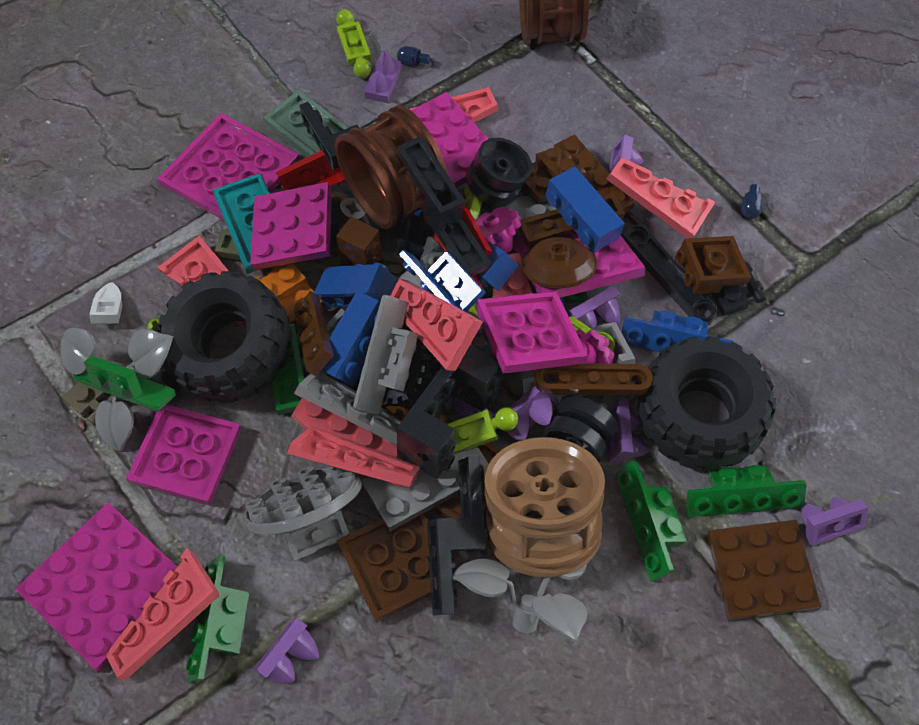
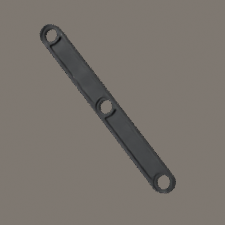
(665, 269)

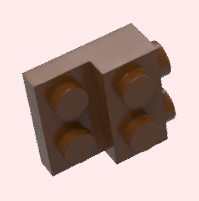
(547, 166)
(712, 263)

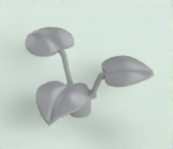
(146, 349)
(559, 612)

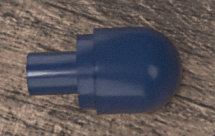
(412, 56)
(752, 202)

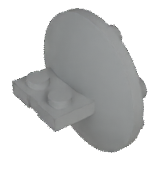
(307, 511)

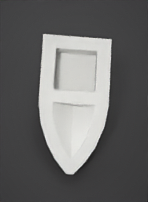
(106, 305)

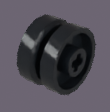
(498, 171)
(583, 424)

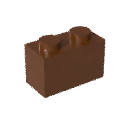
(359, 244)

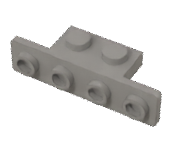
(387, 356)

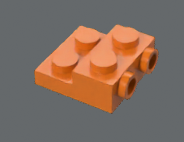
(288, 286)

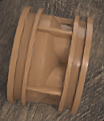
(541, 478)

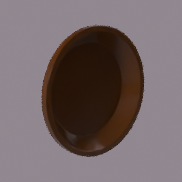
(559, 263)

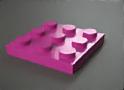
(291, 226)
(530, 332)
(184, 454)

